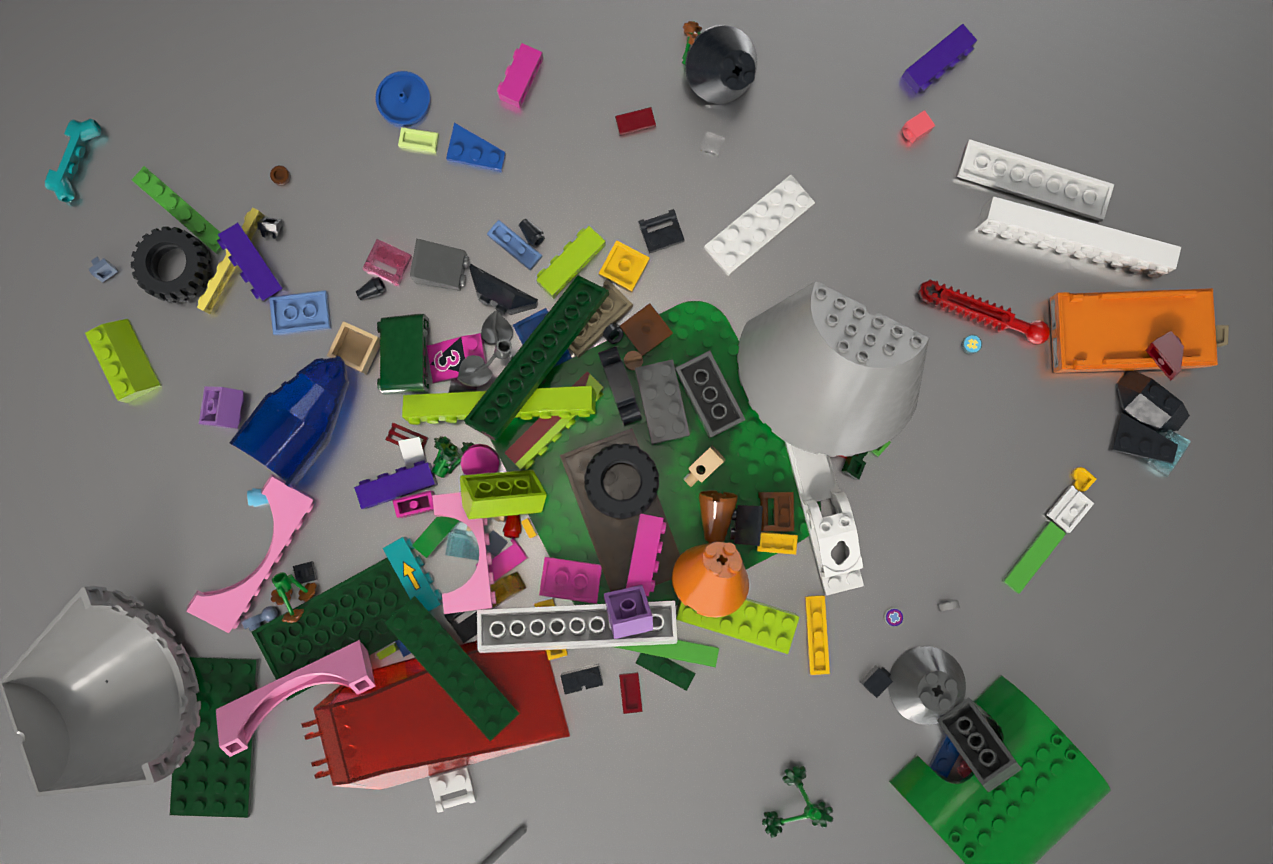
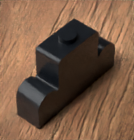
(620, 386)

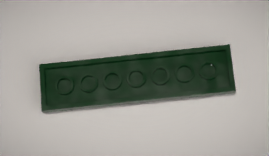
(452, 668)

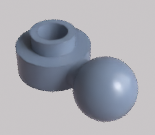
(268, 614)

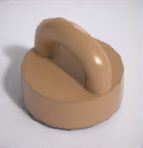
(633, 360)

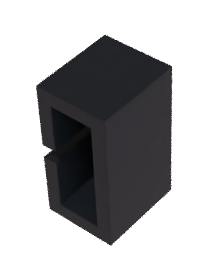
(587, 676)

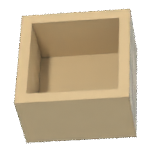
(355, 347)

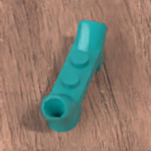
(79, 135)

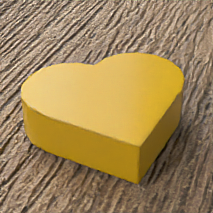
(1082, 479)

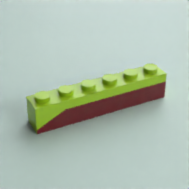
(545, 431)

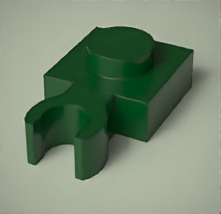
(854, 465)

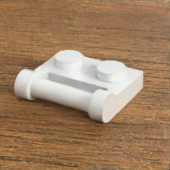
(452, 782)

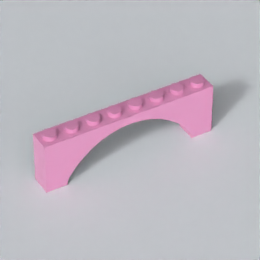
(226, 605)
(242, 716)

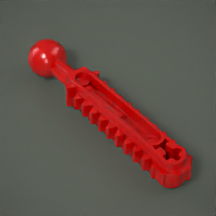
(1036, 331)

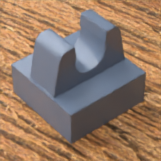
(102, 269)

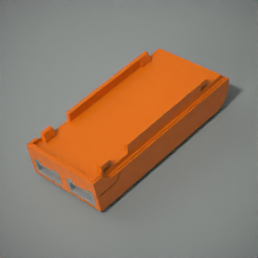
(1117, 327)

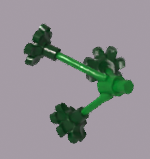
(818, 814)

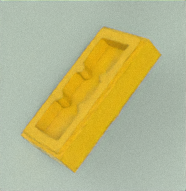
(778, 543)

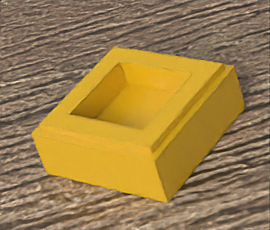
(530, 530)

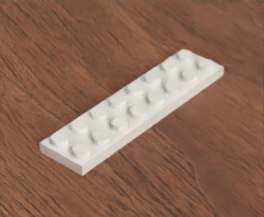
(1035, 180)

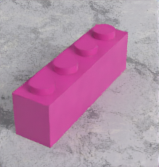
(645, 552)

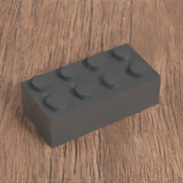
(709, 394)
(662, 402)
(979, 745)

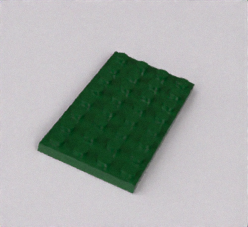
(335, 620)
(209, 779)

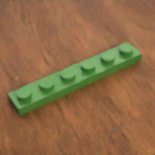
(178, 208)

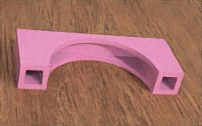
(477, 592)

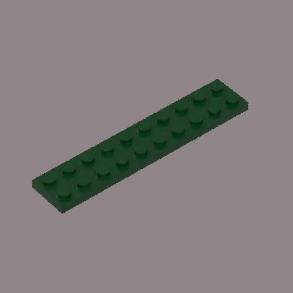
(536, 358)

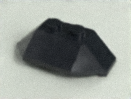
(500, 294)
(1150, 403)

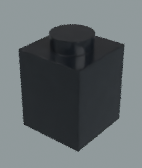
(876, 680)

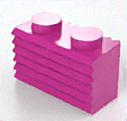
(414, 504)

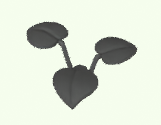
(494, 330)

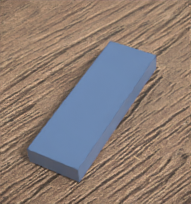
(514, 245)

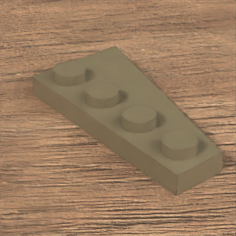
(609, 312)

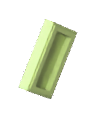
(418, 140)

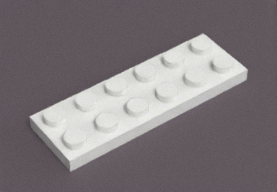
(759, 225)

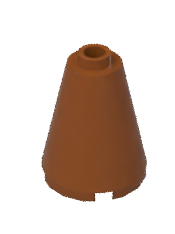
(716, 514)

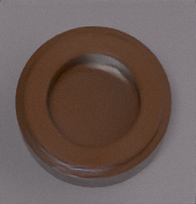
(280, 175)

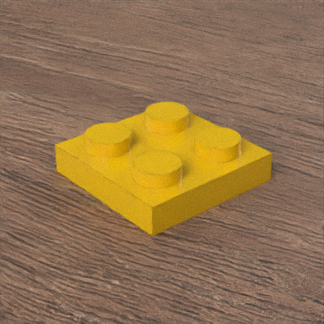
(624, 266)

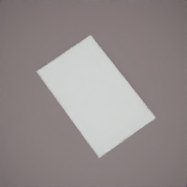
(411, 451)

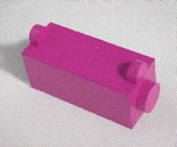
(507, 560)

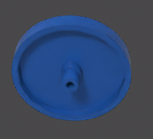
(403, 98)

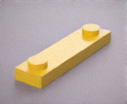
(817, 635)

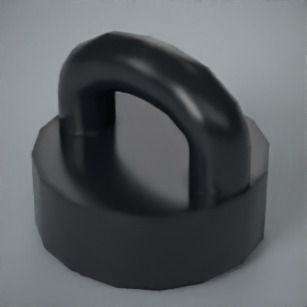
(612, 331)

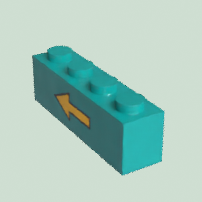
(412, 573)

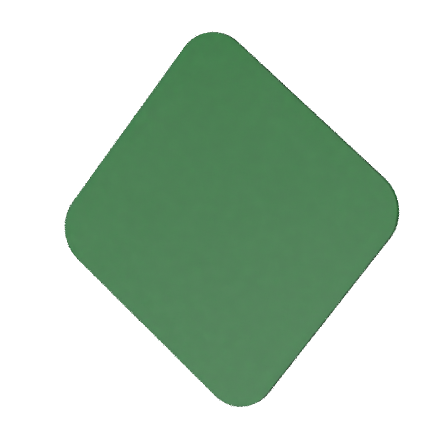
(752, 453)

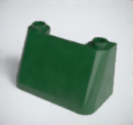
(403, 354)

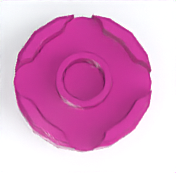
(479, 460)

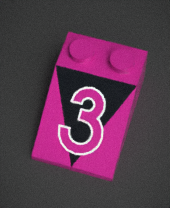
(448, 355)

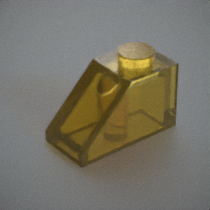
(507, 588)

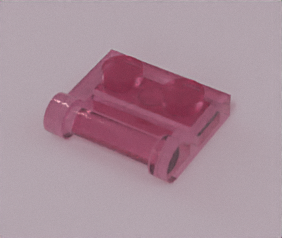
(390, 256)

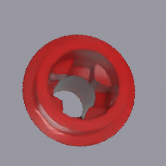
(512, 526)

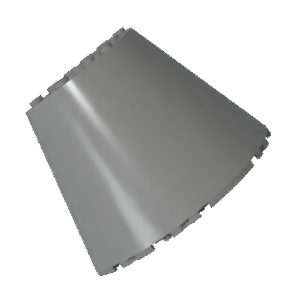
(831, 372)
(96, 732)

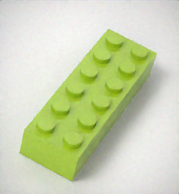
(751, 623)

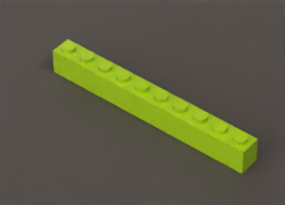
(457, 405)

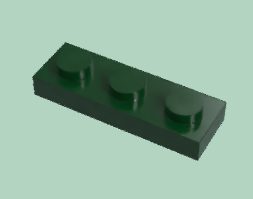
(667, 669)

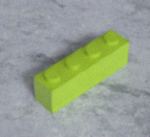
(571, 261)

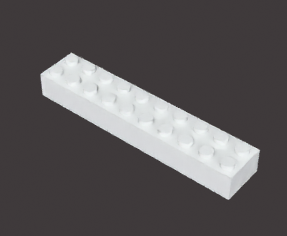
(1078, 237)
(566, 628)

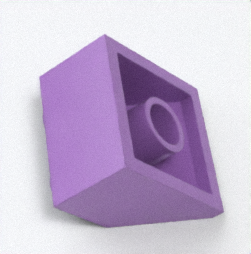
(221, 407)
(628, 611)

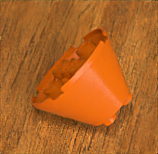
(711, 579)

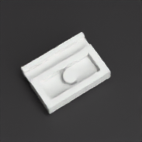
(1070, 509)

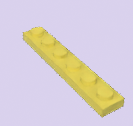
(225, 268)

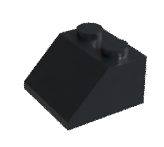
(747, 525)

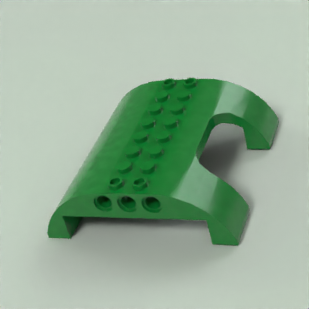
(1025, 812)

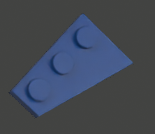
(474, 151)

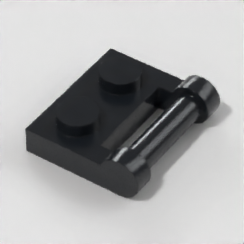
(662, 237)
(467, 628)

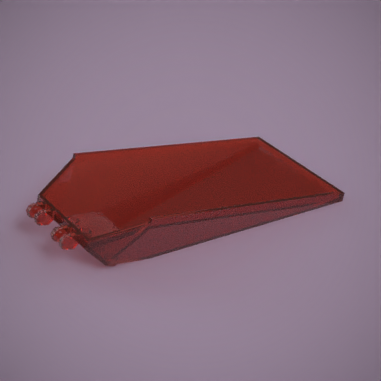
(416, 730)

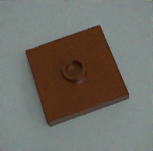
(646, 329)

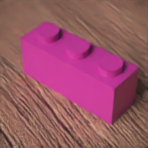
(520, 75)

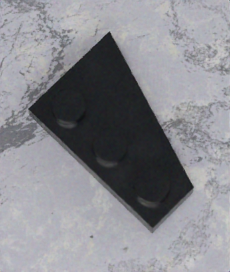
(1143, 442)

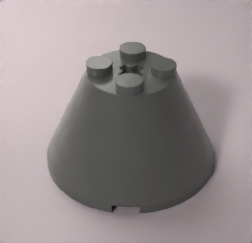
(926, 684)

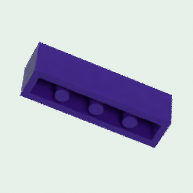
(939, 58)
(249, 261)
(396, 485)

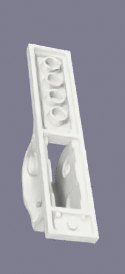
(815, 483)

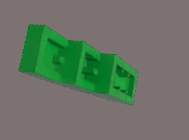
(435, 534)

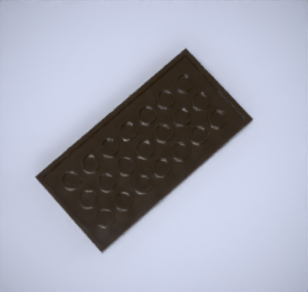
(612, 536)

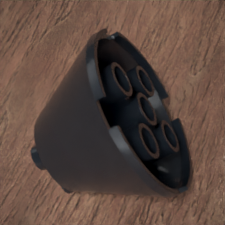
(721, 64)

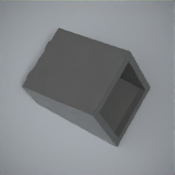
(438, 265)

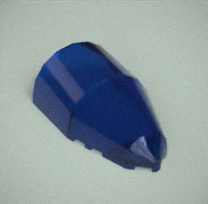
(296, 420)

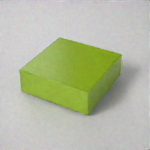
(387, 651)

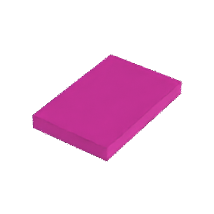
(570, 580)

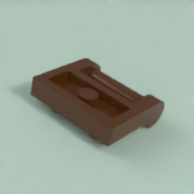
(782, 511)

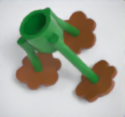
(283, 591)

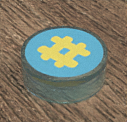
(971, 344)

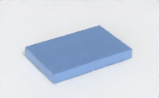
(300, 312)

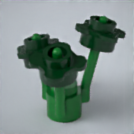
(448, 452)

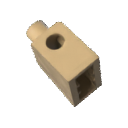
(710, 460)

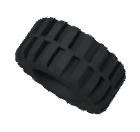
(151, 251)
(621, 454)

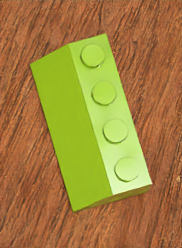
(123, 360)
(501, 494)

